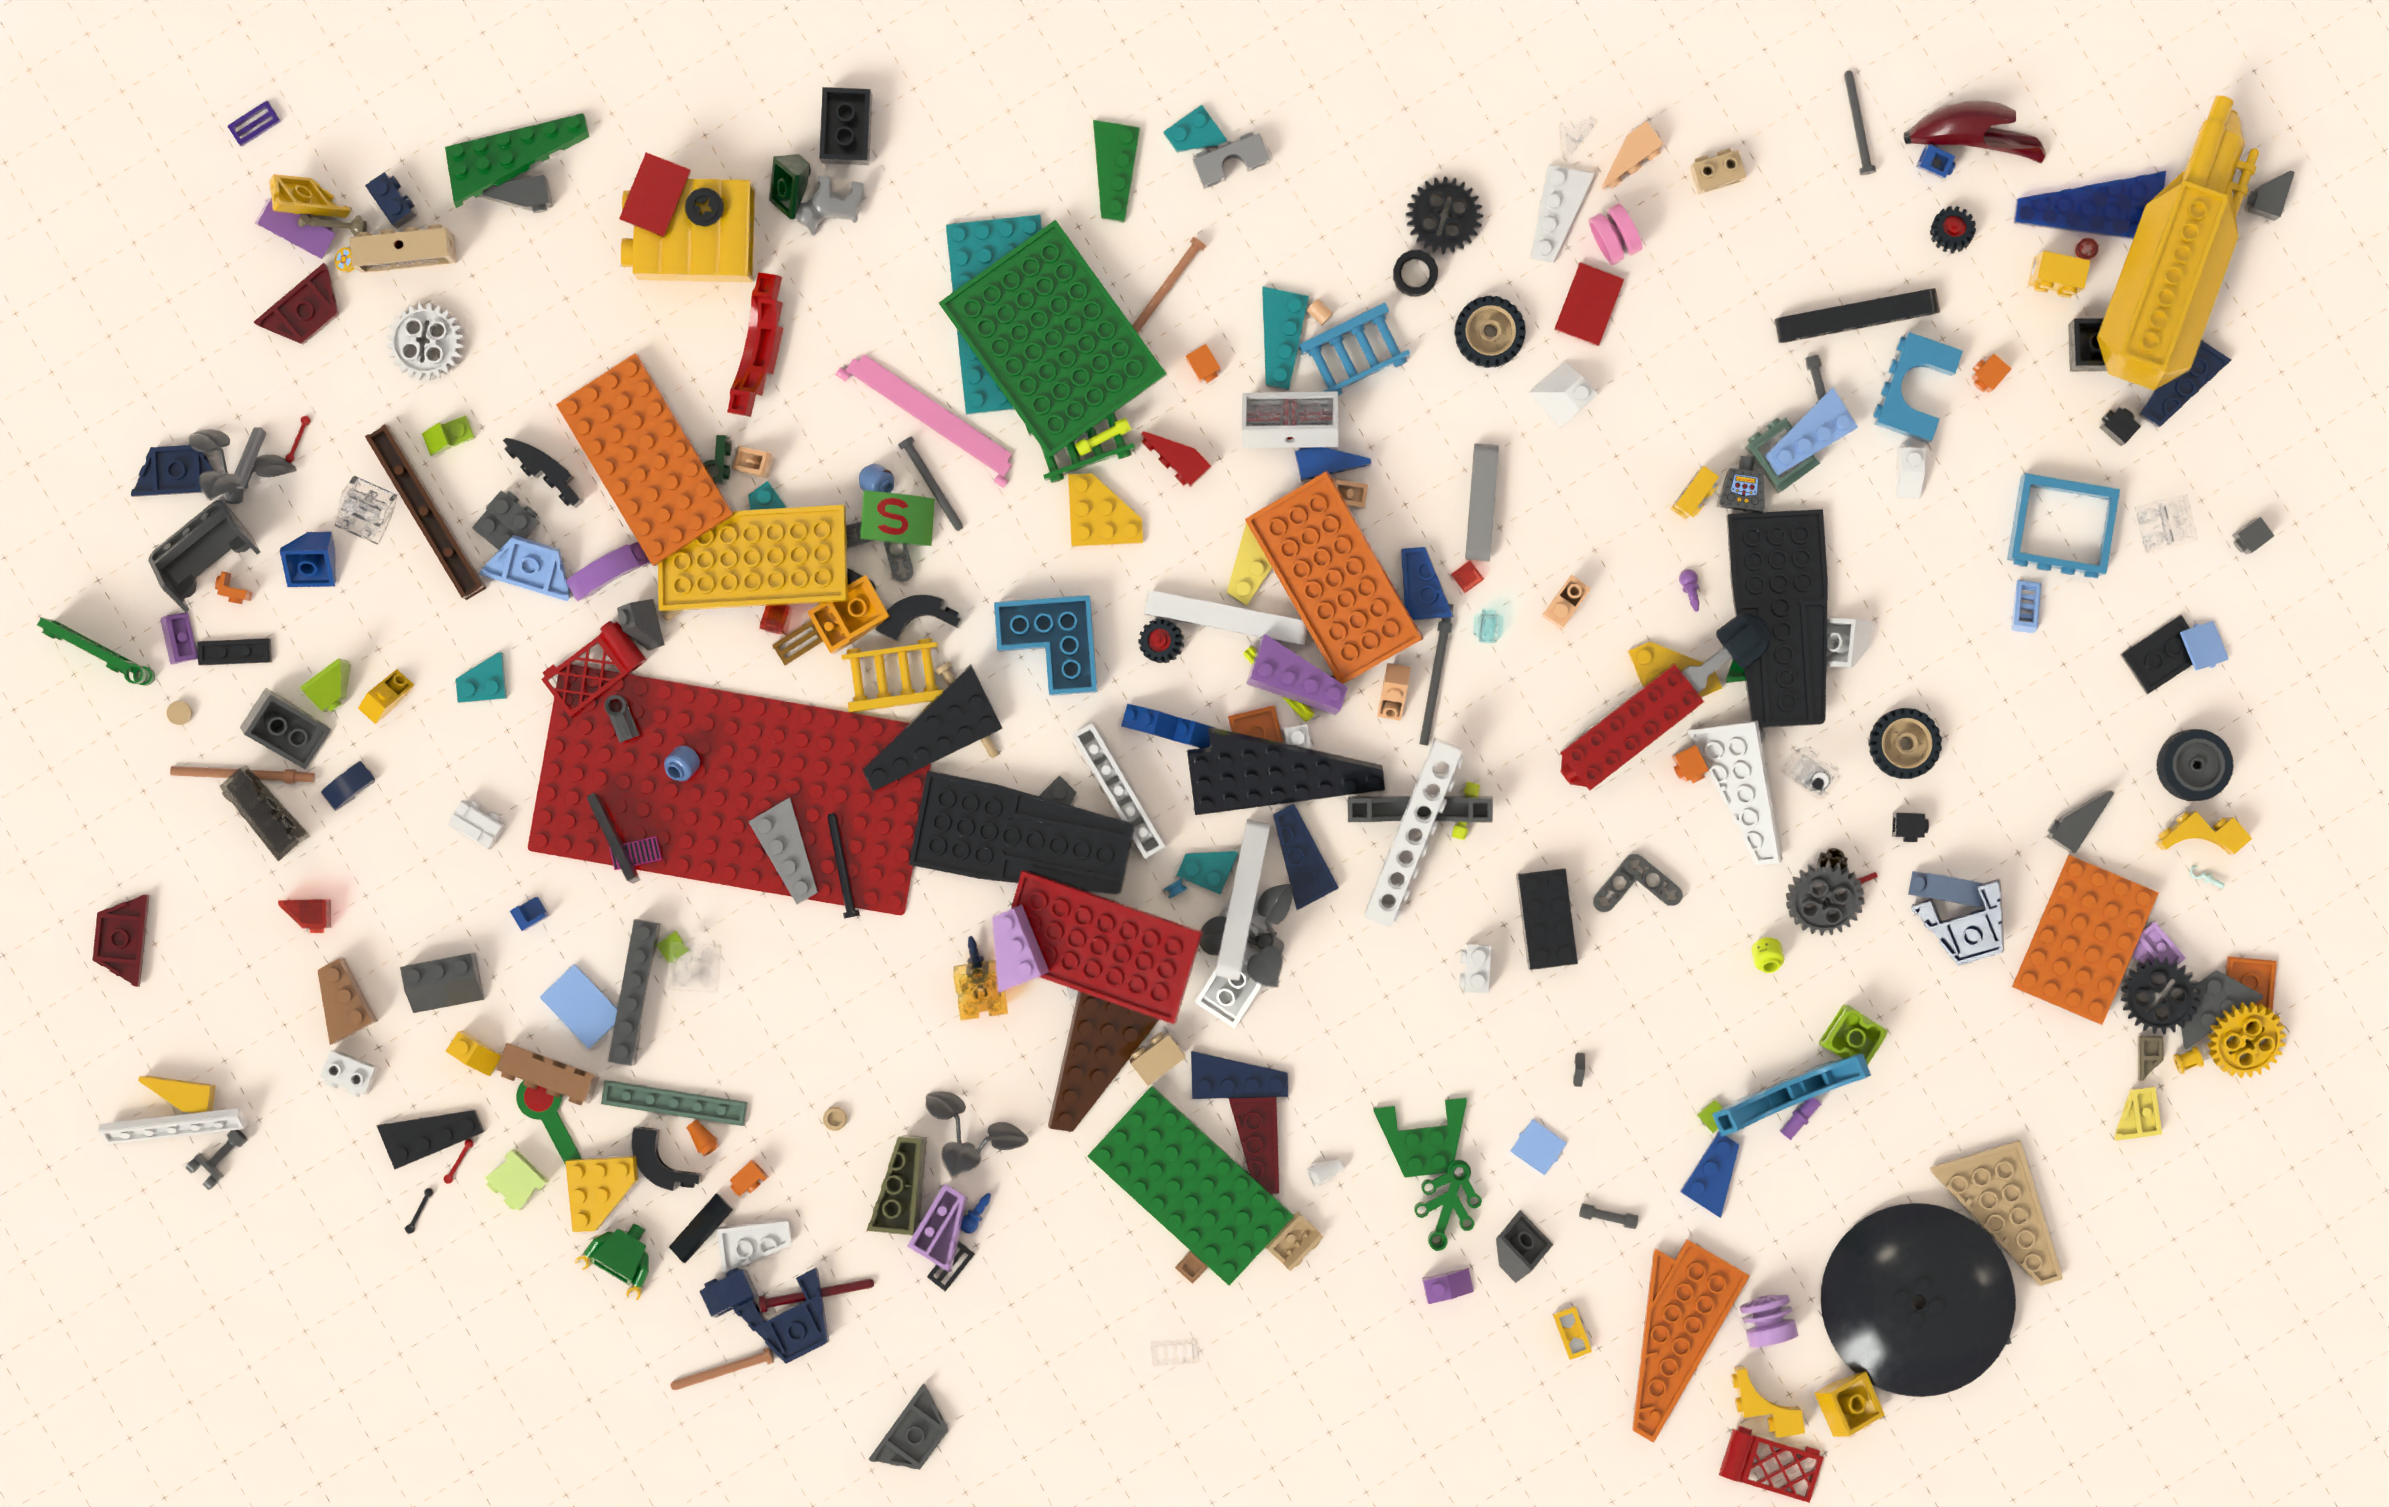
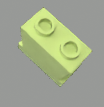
(516, 1180)

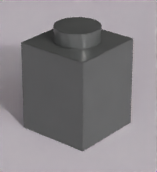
(2252, 536)

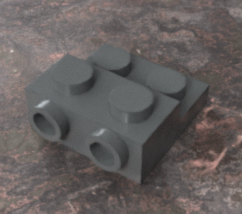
(504, 519)

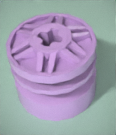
(1769, 1322)

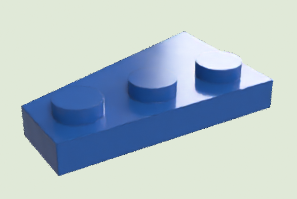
(1712, 1175)

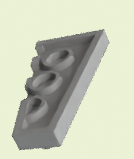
(784, 845)

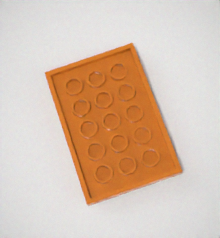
(2085, 939)

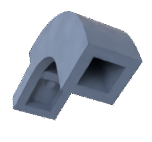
(1946, 889)

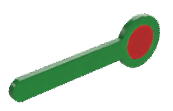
(545, 1109)

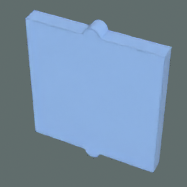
(2204, 645)
(1538, 1147)

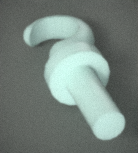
(2208, 878)

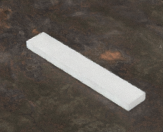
(172, 1126)

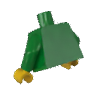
(620, 1256)

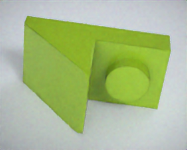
(447, 435)

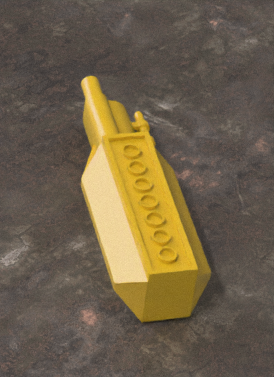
(2179, 258)

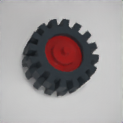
(1953, 229)
(1161, 641)

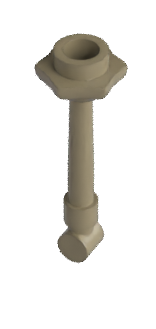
(356, 226)

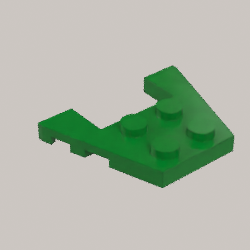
(1427, 1148)

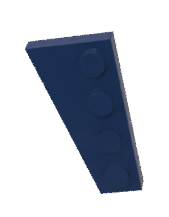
(2173, 395)
(1302, 859)

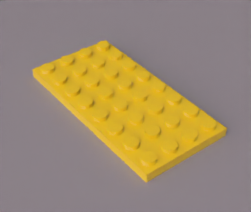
(760, 561)

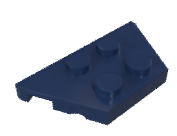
(171, 471)

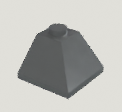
(1521, 1247)

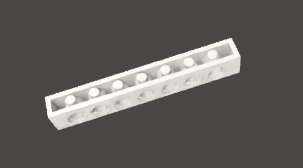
(1439, 752)

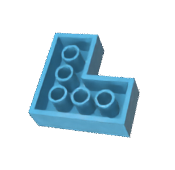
(1061, 628)

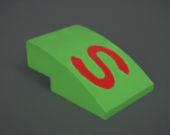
(897, 518)

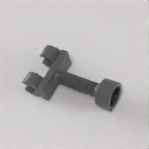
(235, 1138)

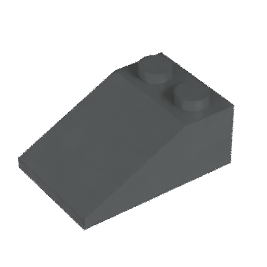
(284, 728)

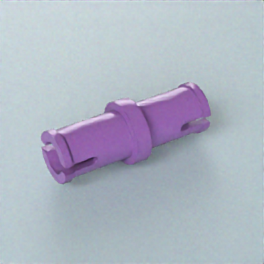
(1800, 1118)

